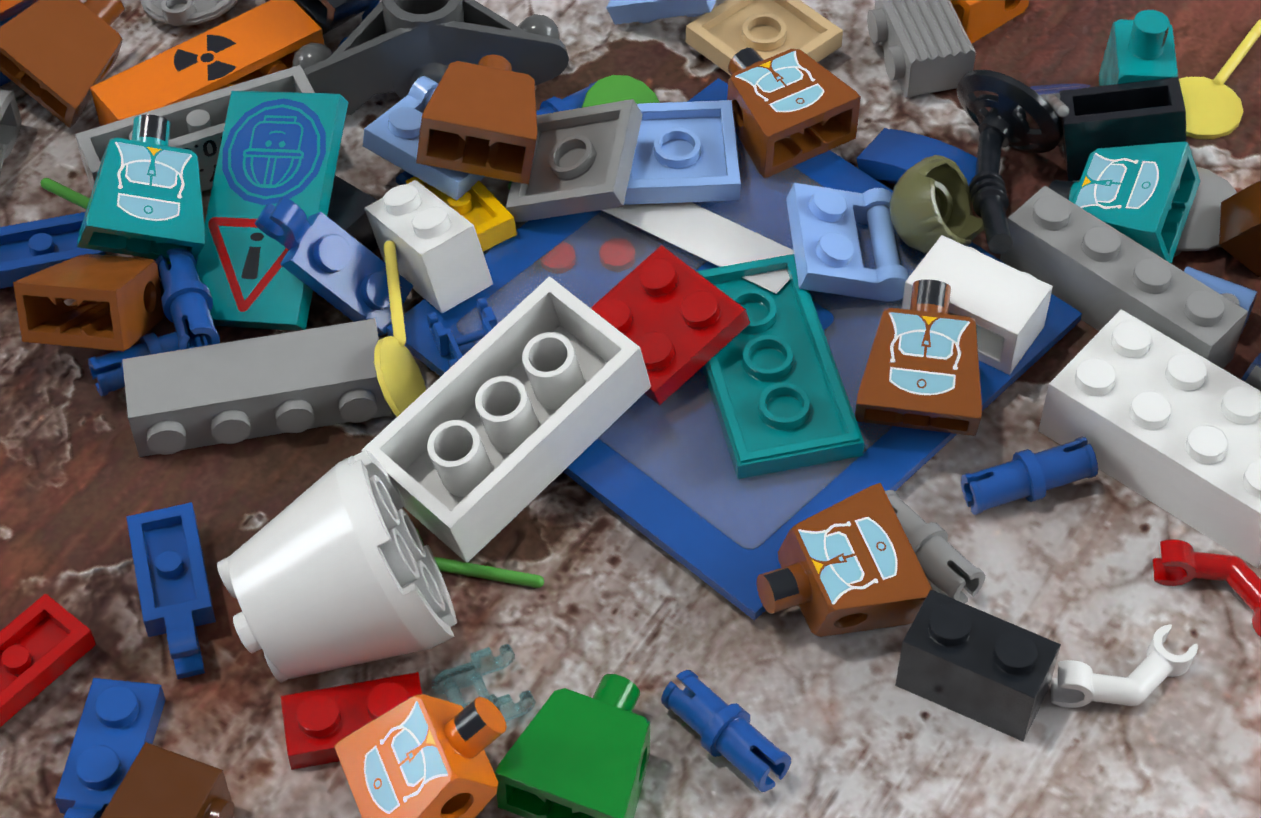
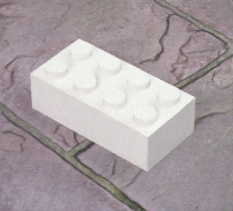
(510, 417)
(1166, 429)

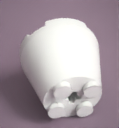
(338, 578)

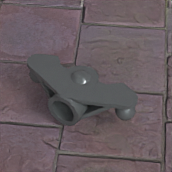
(421, 39)

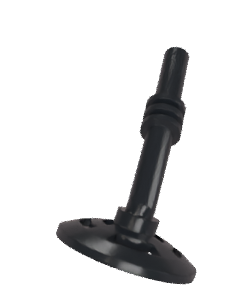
(1002, 127)

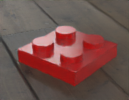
(673, 319)

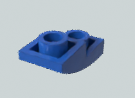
(898, 150)

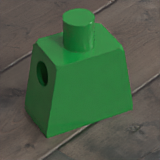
(579, 756)

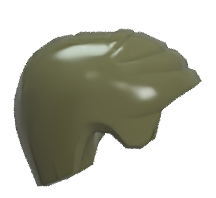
(933, 202)

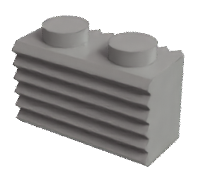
(921, 44)

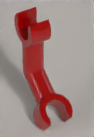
(1181, 564)

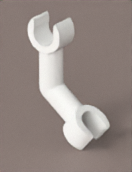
(1079, 685)

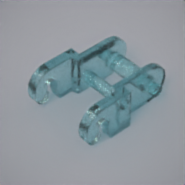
(481, 664)

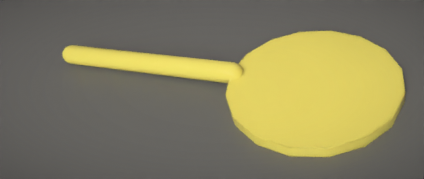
(1210, 105)
(393, 362)

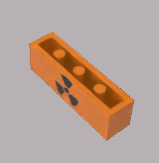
(224, 56)

